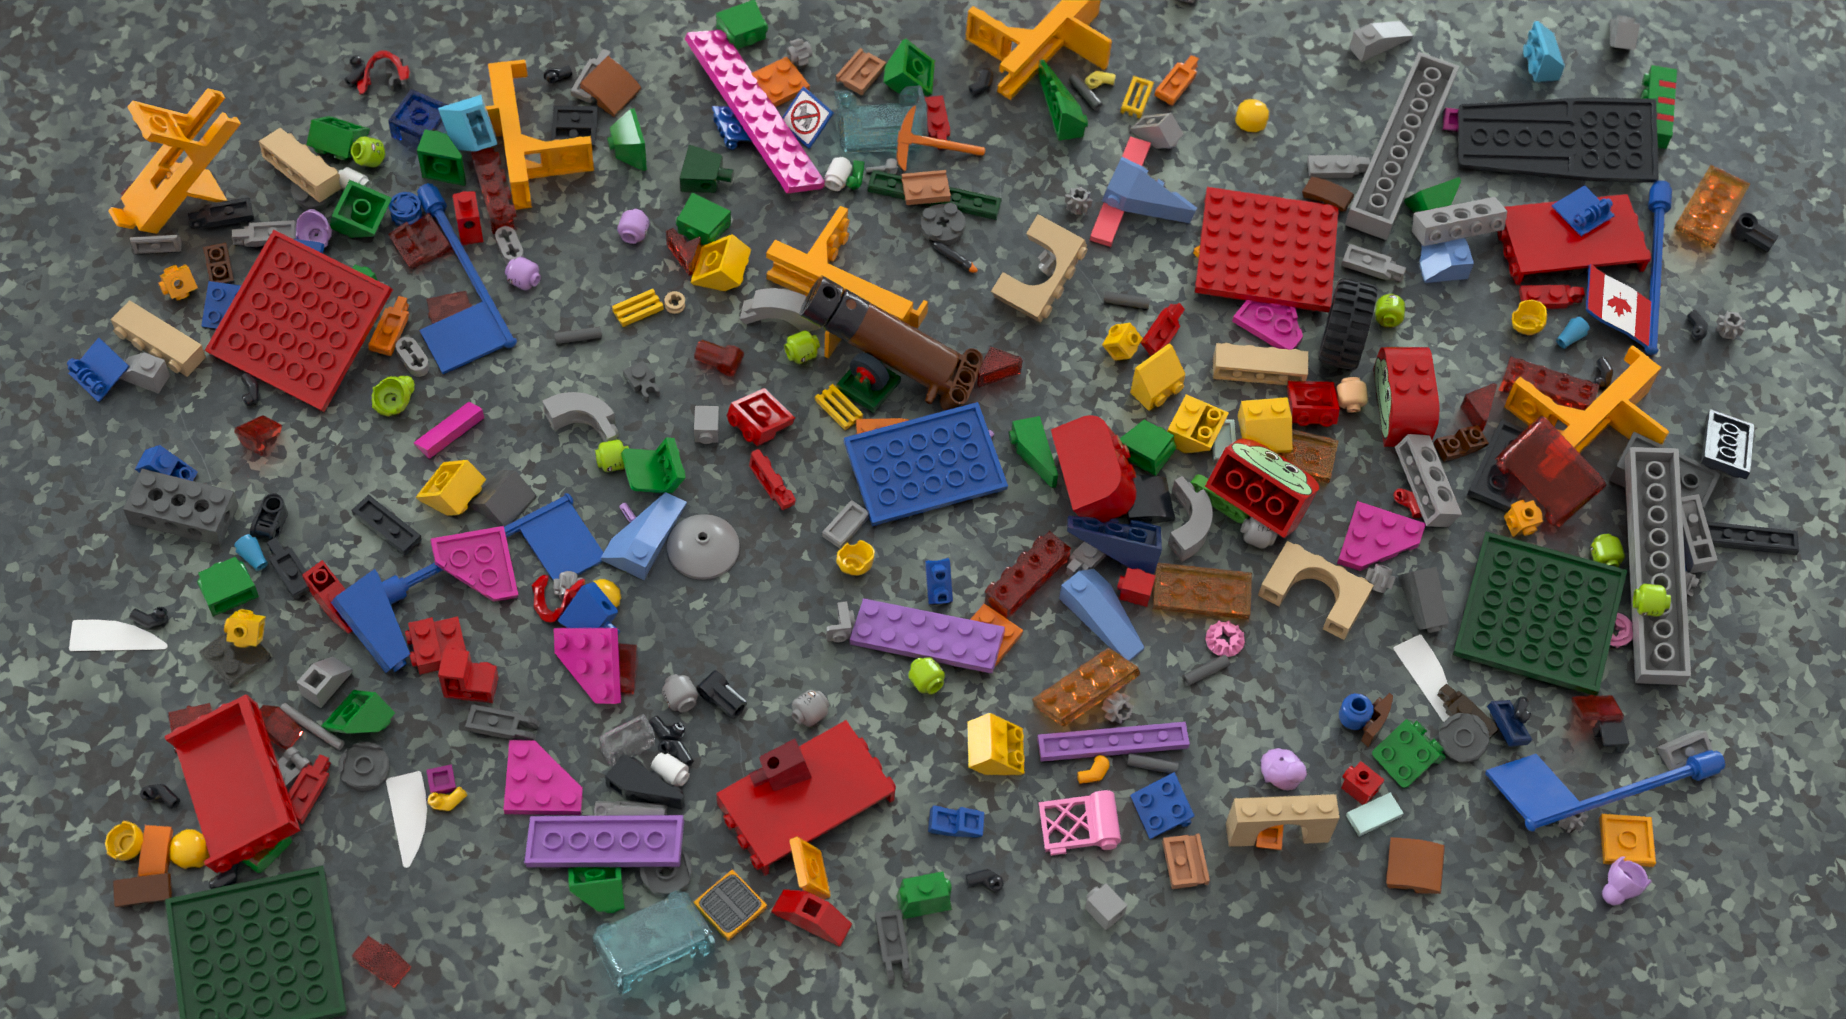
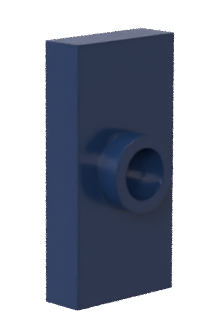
(1512, 729)

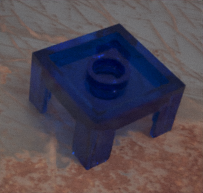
(415, 115)

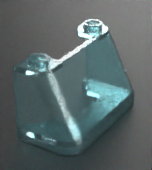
(877, 125)
(652, 939)

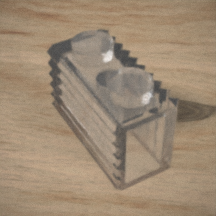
(627, 739)

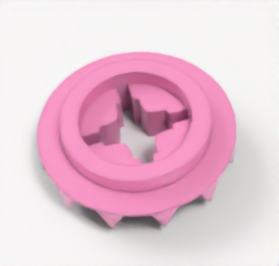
(1625, 631)
(1220, 646)

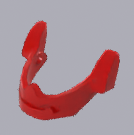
(402, 70)
(539, 598)

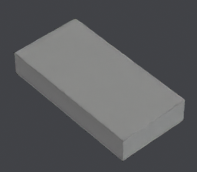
(845, 524)

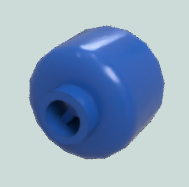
(1355, 711)

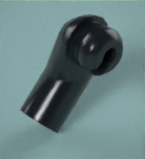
(358, 70)
(154, 619)
(1520, 709)
(665, 732)
(677, 750)
(159, 792)
(225, 878)

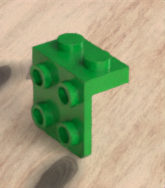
(654, 469)
(1408, 752)

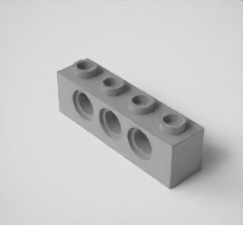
(1459, 221)
(1428, 480)

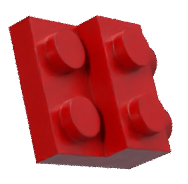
(1313, 402)
(759, 416)
(430, 639)

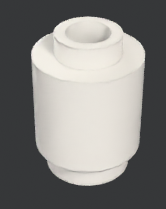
(838, 173)
(353, 175)
(671, 769)

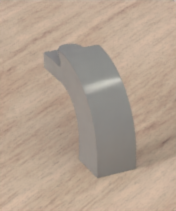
(776, 304)
(581, 408)
(1191, 536)

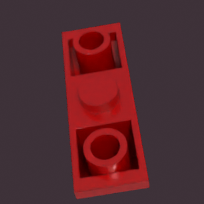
(324, 589)
(812, 915)

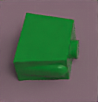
(742, 24)
(703, 220)
(1149, 446)
(226, 586)
(924, 895)

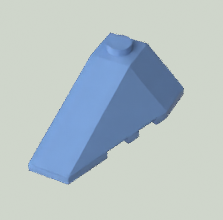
(1139, 193)
(1446, 261)
(642, 539)
(1099, 608)

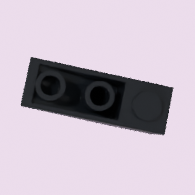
(637, 784)

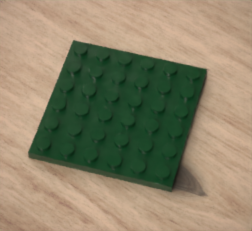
(1540, 613)
(257, 950)

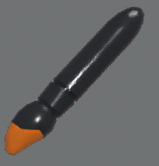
(966, 264)

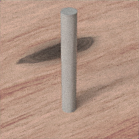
(313, 727)

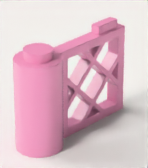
(1101, 820)

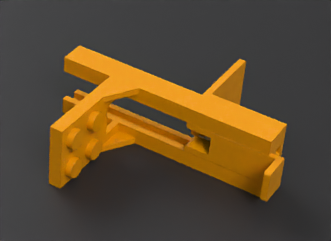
(1062, 26)
(556, 156)
(165, 182)
(801, 270)
(1612, 407)

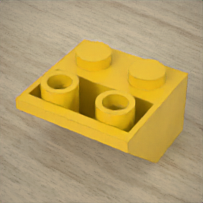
(1196, 425)
(995, 746)

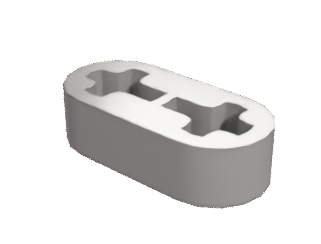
(504, 247)
(416, 354)

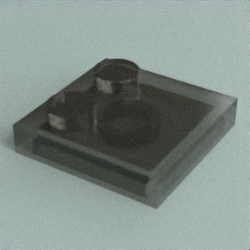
(233, 662)

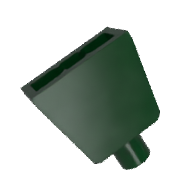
(703, 171)

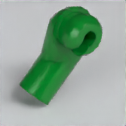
(855, 180)

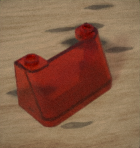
(1551, 471)

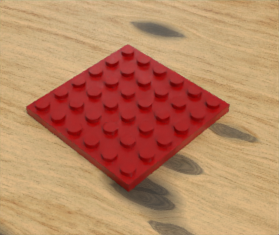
(1267, 249)
(298, 320)

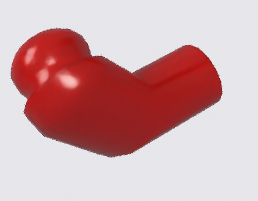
(1408, 500)

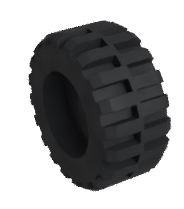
(1348, 324)

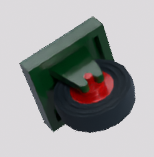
(868, 381)

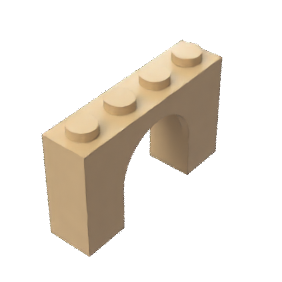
(1037, 299)
(1298, 564)
(1314, 814)

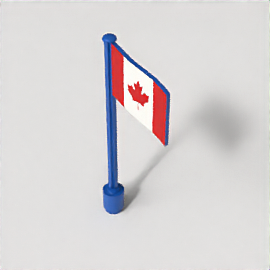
(1620, 304)

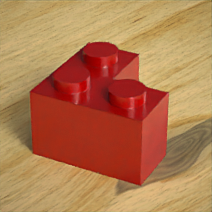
(465, 679)

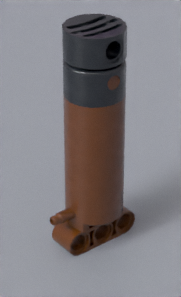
(893, 342)

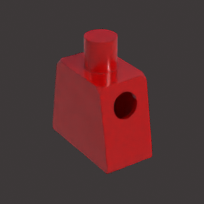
(467, 210)

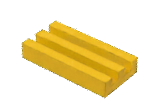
(1132, 109)
(635, 305)
(842, 404)

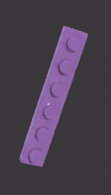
(1113, 741)

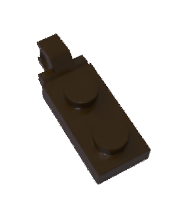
(1457, 702)

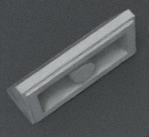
(156, 244)
(1677, 751)

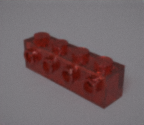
(492, 188)
(1559, 386)
(1027, 575)

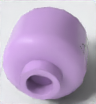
(633, 226)
(522, 273)

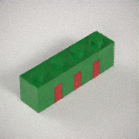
(1661, 85)

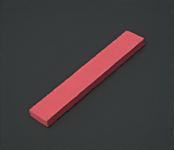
(1111, 217)

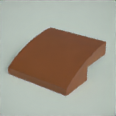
(610, 86)
(1415, 865)

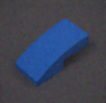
(959, 822)

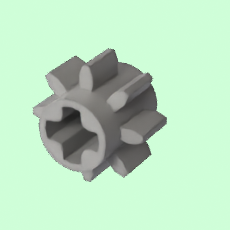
(799, 52)
(1078, 200)
(1048, 263)
(1730, 325)
(1380, 578)
(565, 581)
(1117, 707)
(1573, 822)

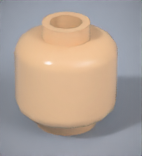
(1352, 394)

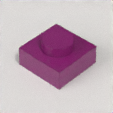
(441, 779)

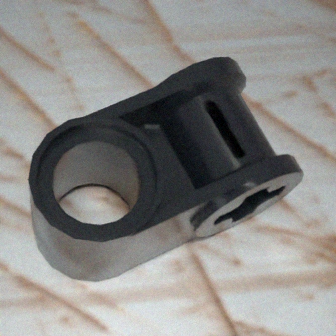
(267, 521)

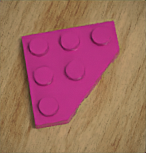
(1270, 323)
(1377, 536)
(479, 561)
(592, 660)
(538, 783)

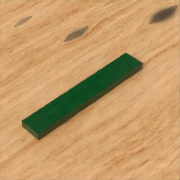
(966, 201)

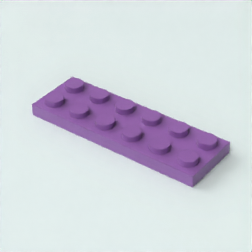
(927, 634)
(604, 841)

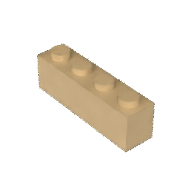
(300, 164)
(158, 338)
(1259, 364)

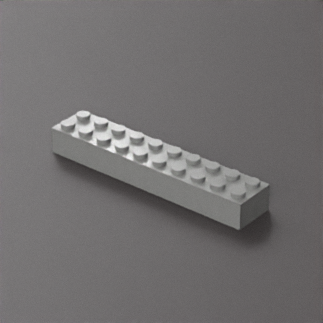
(1402, 146)
(1657, 559)

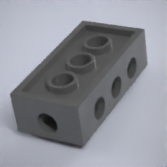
(1694, 476)
(181, 507)

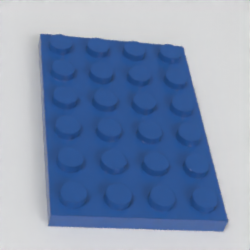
(925, 463)

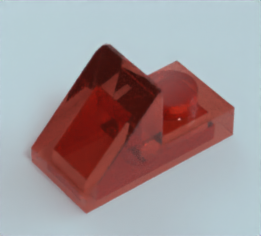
(685, 253)
(256, 432)
(381, 961)

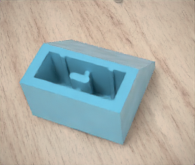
(1543, 54)
(468, 124)

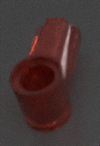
(723, 358)

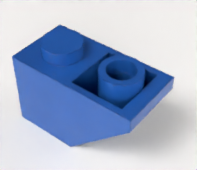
(164, 462)

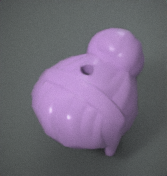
(313, 223)
(1285, 773)
(1624, 881)

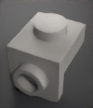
(841, 632)

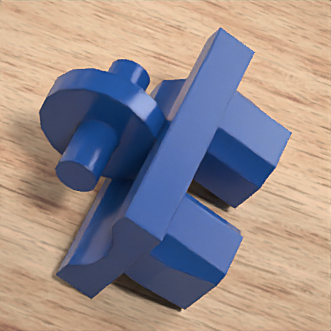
(939, 581)

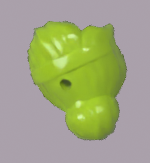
(389, 388)

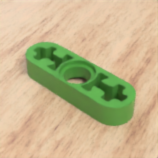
(1218, 502)

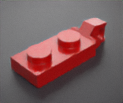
(937, 118)
(1552, 295)
(1163, 329)
(770, 480)
(308, 787)

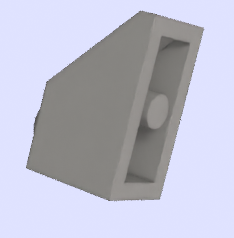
(1159, 130)
(146, 372)

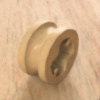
(674, 296)

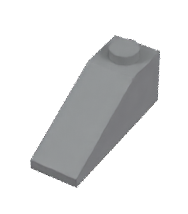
(1378, 38)
(1698, 544)

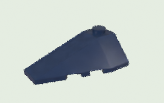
(1132, 544)

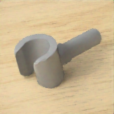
(890, 167)

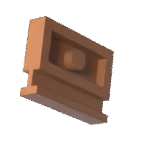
(861, 71)
(925, 187)
(1185, 861)

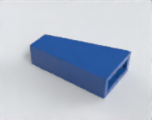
(373, 621)

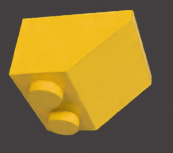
(721, 264)
(1158, 378)
(1267, 423)
(452, 487)

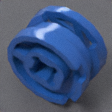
(405, 209)

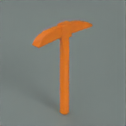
(905, 138)

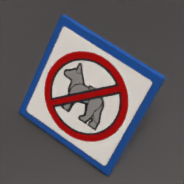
(807, 117)

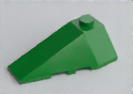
(1063, 108)

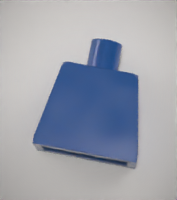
(589, 609)

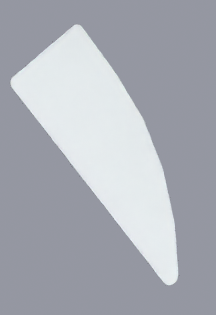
(111, 635)
(1425, 670)
(409, 812)

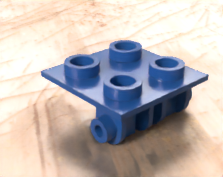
(729, 126)
(1584, 210)
(217, 302)
(97, 369)
(1162, 806)

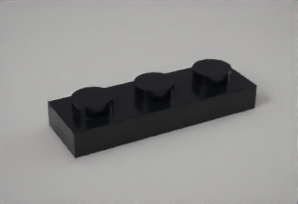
(386, 525)

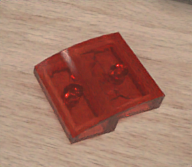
(420, 241)

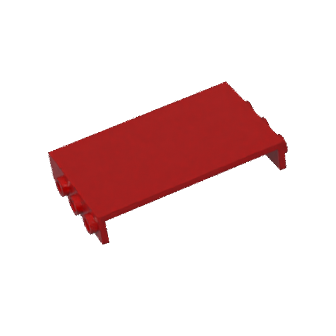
(1542, 241)
(234, 783)
(841, 786)

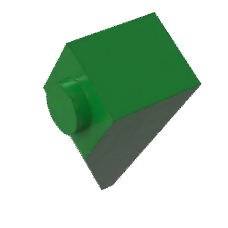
(1033, 448)

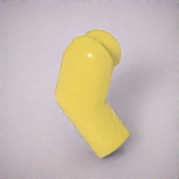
(1098, 78)

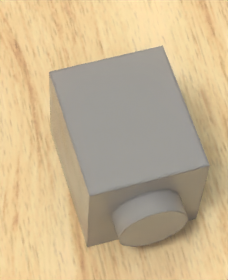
(706, 424)
(1105, 906)

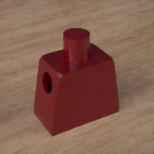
(781, 767)

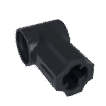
(1748, 229)
(717, 690)

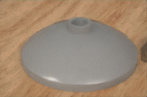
(706, 557)

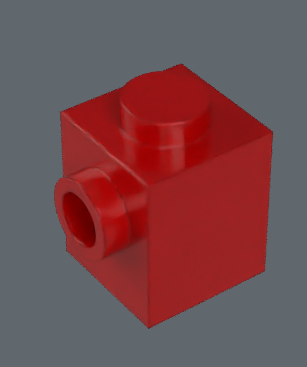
(1136, 586)
(1361, 783)

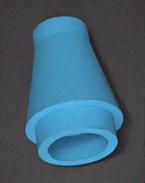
(1574, 331)
(250, 551)

